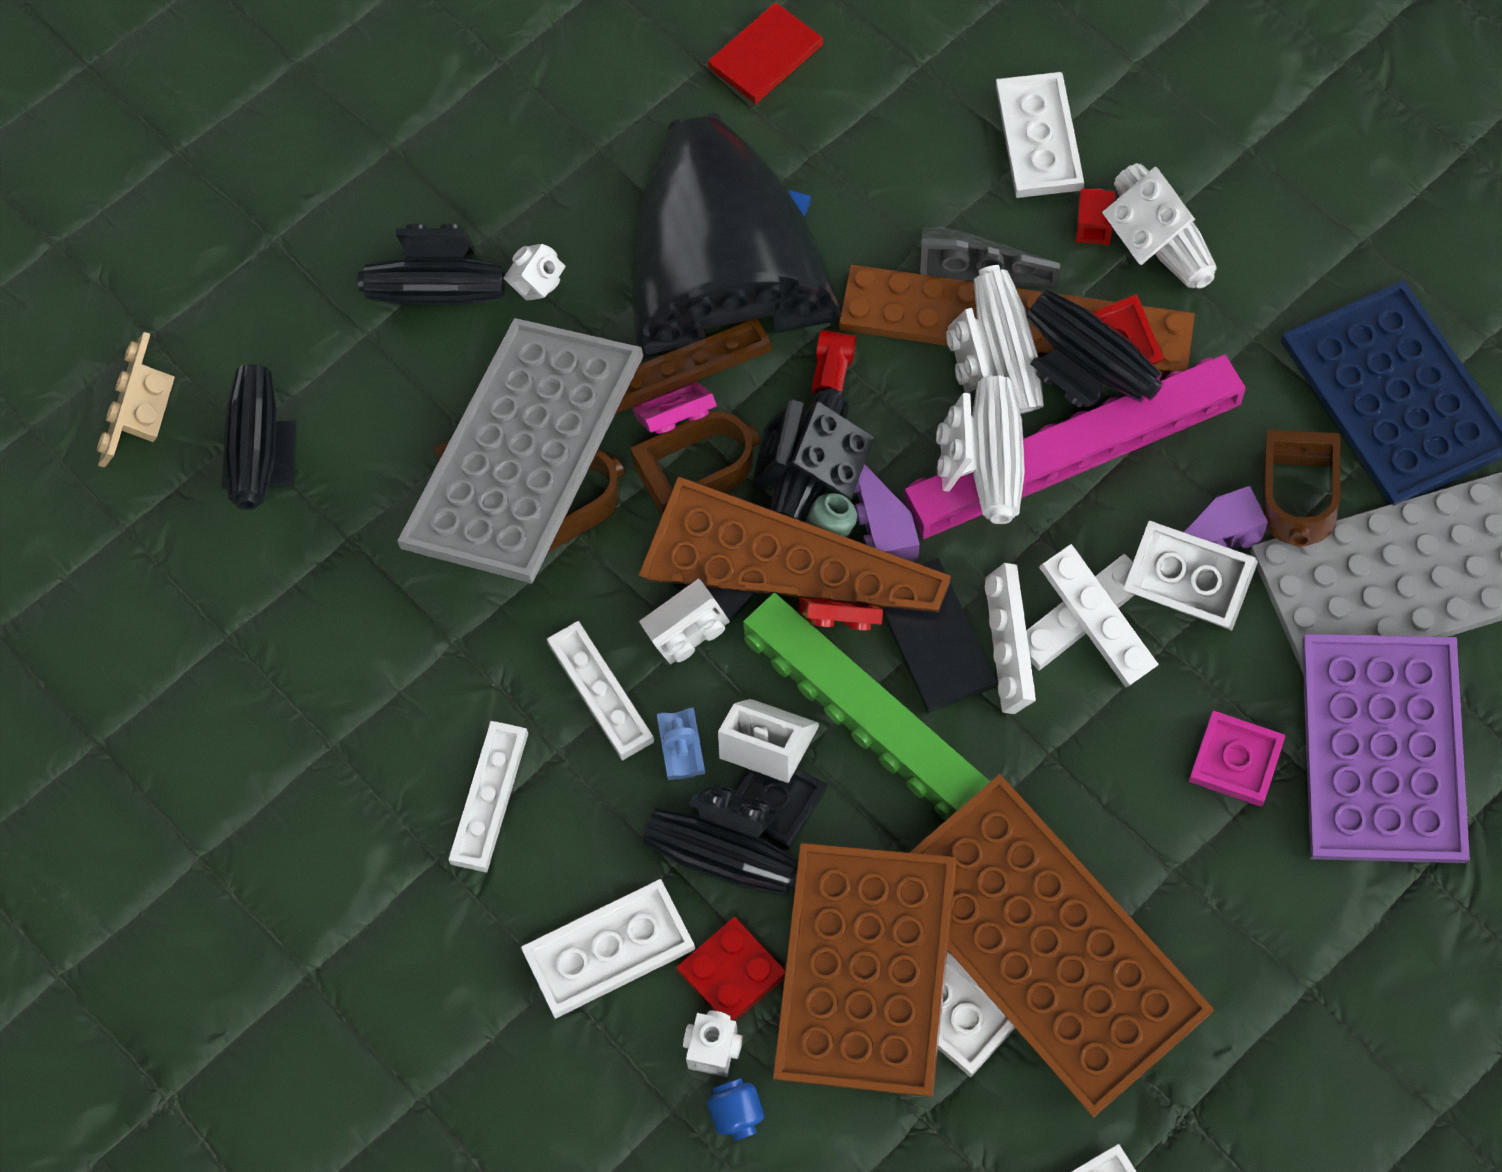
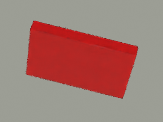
(765, 53)

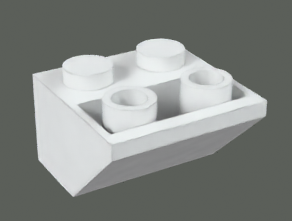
(685, 622)
(765, 738)

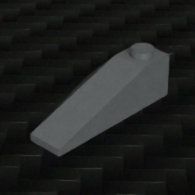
(962, 255)

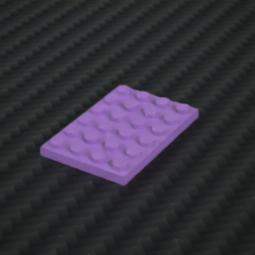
(1384, 749)

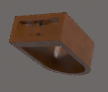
(715, 423)
(1303, 450)
(596, 510)

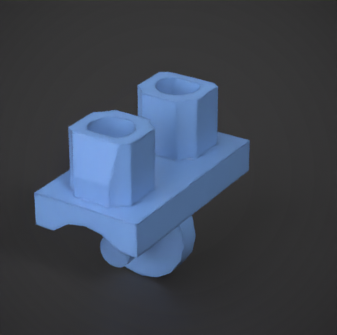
(681, 744)

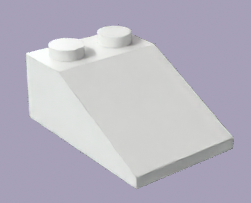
(1190, 575)

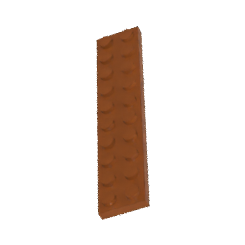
(925, 305)

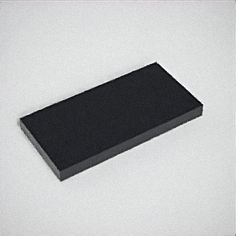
(940, 651)

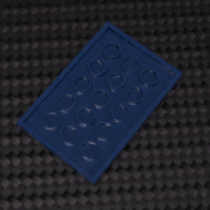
(1397, 393)

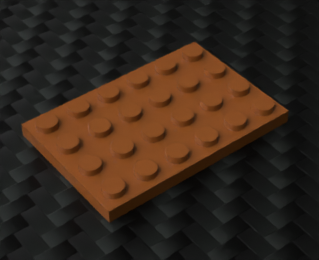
(866, 969)

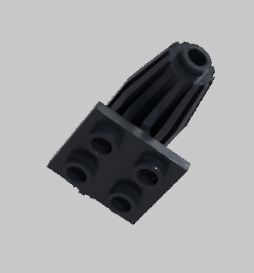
(433, 271)
(1088, 354)
(256, 446)
(825, 454)
(724, 841)

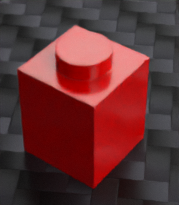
(1091, 222)

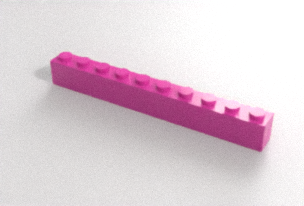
(1089, 441)

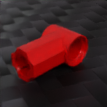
(833, 357)

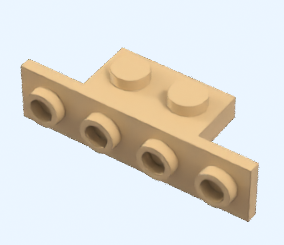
(140, 401)

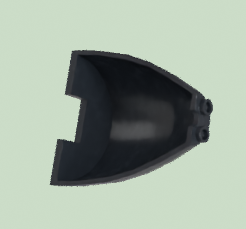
(720, 243)

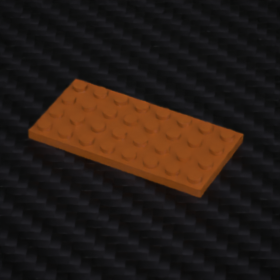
(1058, 950)

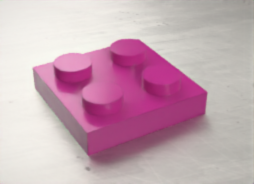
(665, 410)
(1237, 758)

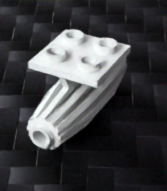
(1157, 222)
(997, 340)
(987, 446)

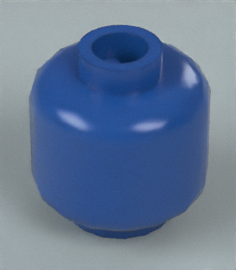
(735, 1109)

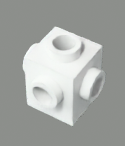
(534, 271)
(708, 1055)

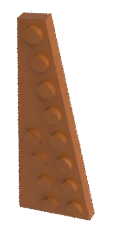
(766, 552)

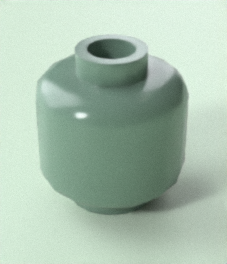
(833, 513)

